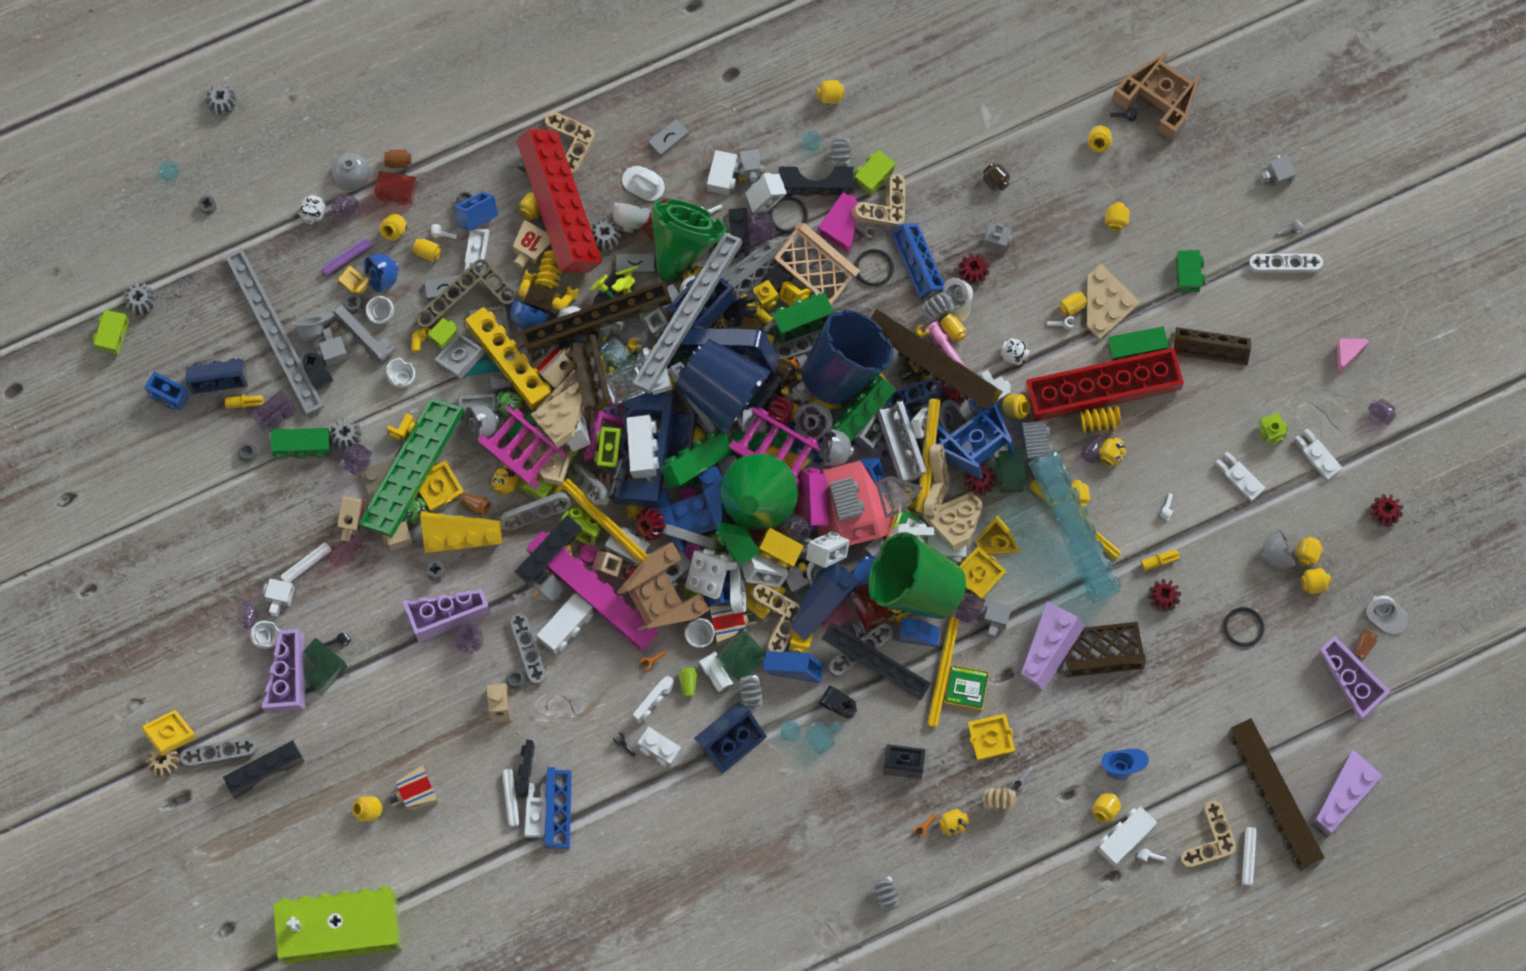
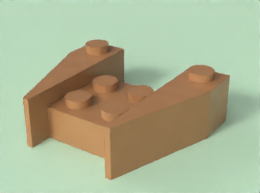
(1161, 87)
(655, 593)

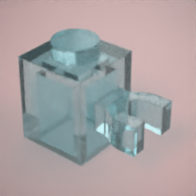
(616, 353)
(821, 737)

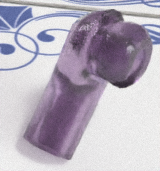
(250, 615)

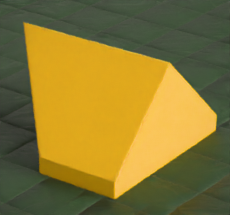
(997, 538)

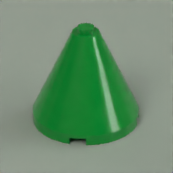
(682, 236)
(759, 491)

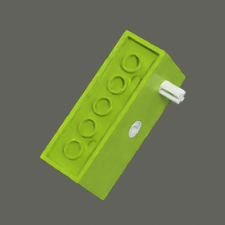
(309, 930)

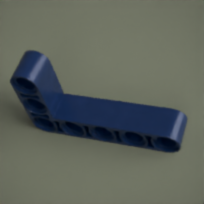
(741, 341)
(924, 396)

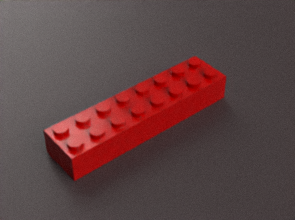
(558, 201)
(1104, 384)

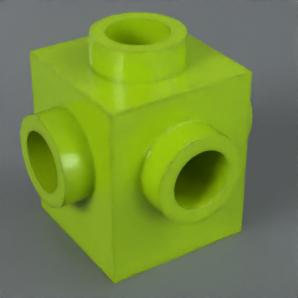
(1273, 429)

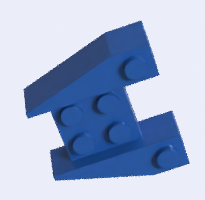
(975, 440)
(699, 512)

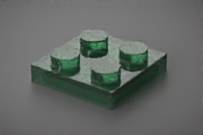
(741, 655)

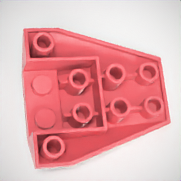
(872, 522)

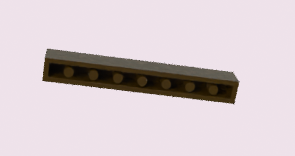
(596, 317)
(938, 363)
(1276, 795)

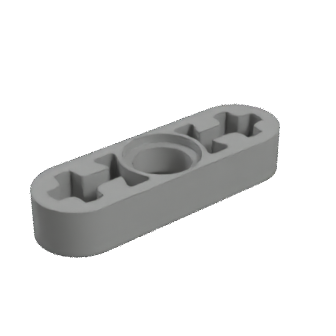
(690, 537)

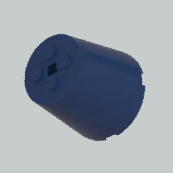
(845, 357)
(720, 382)

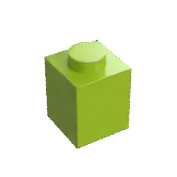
(443, 333)

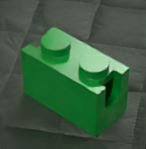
(1189, 271)

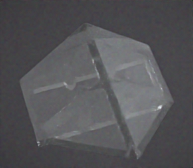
(896, 494)

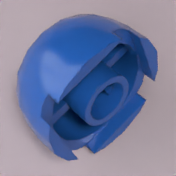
(382, 271)
(526, 315)

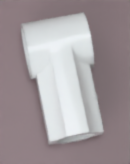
(714, 669)

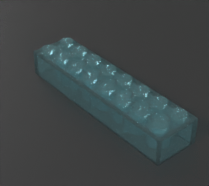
(1074, 526)

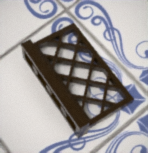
(1108, 663)

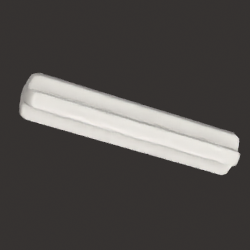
(306, 563)
(510, 797)
(1249, 856)

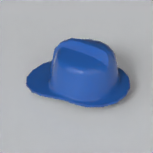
(1124, 763)

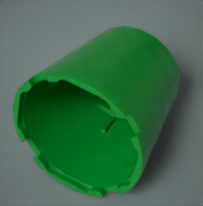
(915, 578)

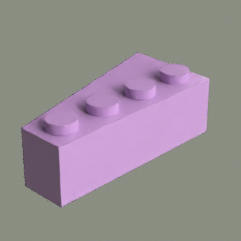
(445, 613)
(1050, 644)
(1356, 681)
(286, 682)
(1349, 789)

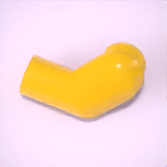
(418, 337)

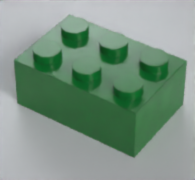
(802, 317)

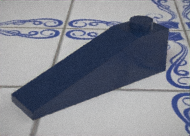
(826, 594)

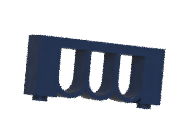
(658, 405)

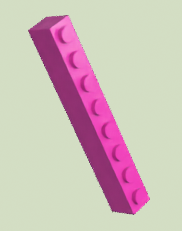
(598, 595)

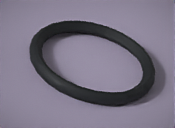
(792, 199)
(880, 252)
(1253, 612)

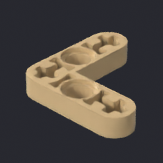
(578, 141)
(888, 210)
(941, 480)
(783, 611)
(1215, 845)

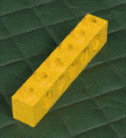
(483, 319)

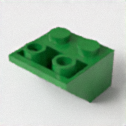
(739, 542)

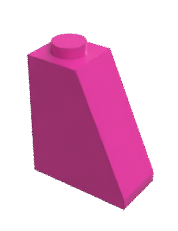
(839, 223)
(812, 497)

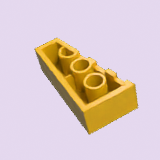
(458, 532)

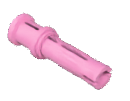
(941, 341)

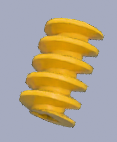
(548, 272)
(1100, 419)

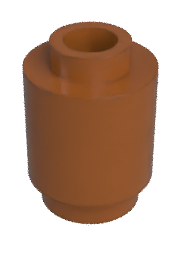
(397, 158)

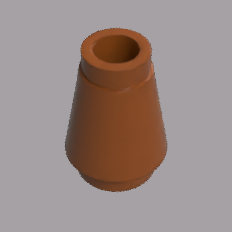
(477, 504)
(1365, 643)

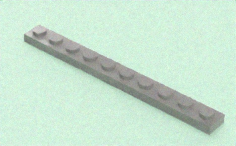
(687, 313)
(274, 332)

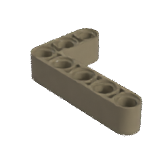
(463, 290)

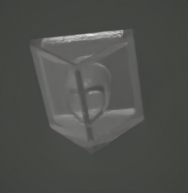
(620, 382)

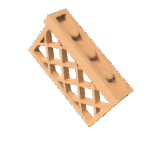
(823, 249)

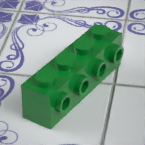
(863, 407)
(696, 460)

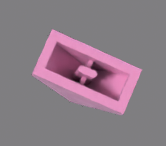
(1348, 350)

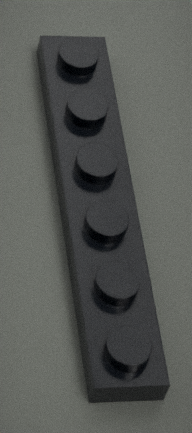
(876, 661)

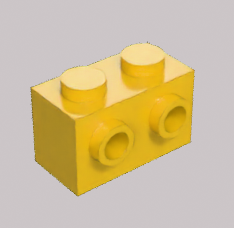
(779, 548)

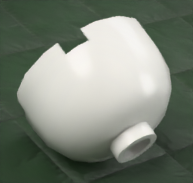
(629, 216)

